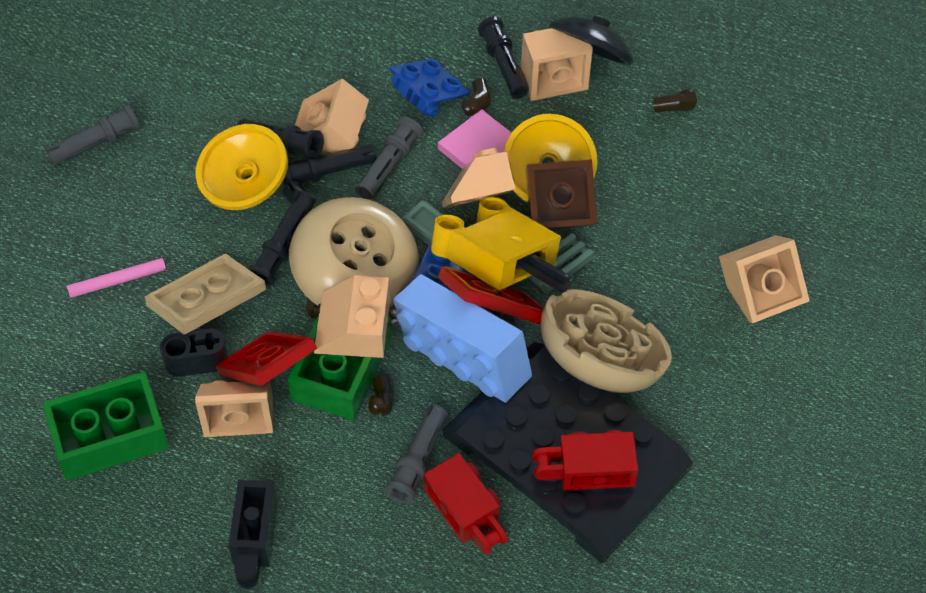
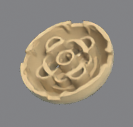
(322, 264)
(603, 342)

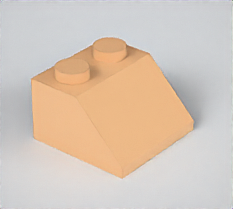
(554, 63)
(336, 114)
(482, 177)
(765, 277)
(354, 317)
(235, 408)

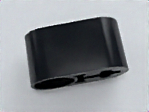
(199, 350)

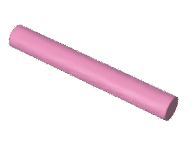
(116, 277)

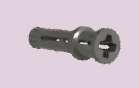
(105, 130)
(395, 148)
(412, 465)

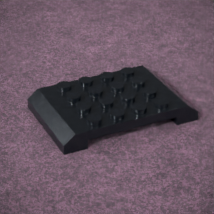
(554, 406)

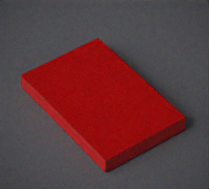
(507, 301)
(265, 357)

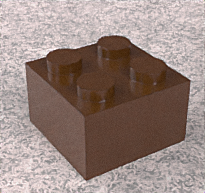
(562, 194)

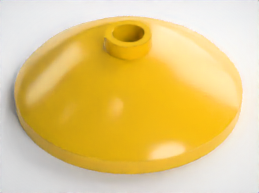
(546, 138)
(234, 157)

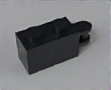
(252, 529)

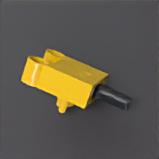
(500, 246)

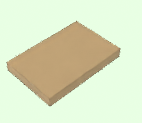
(205, 293)

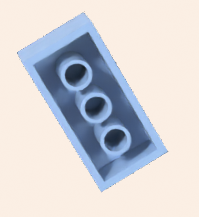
(463, 338)

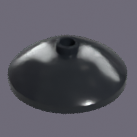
(596, 32)

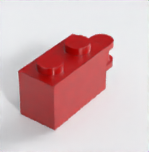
(590, 461)
(465, 502)

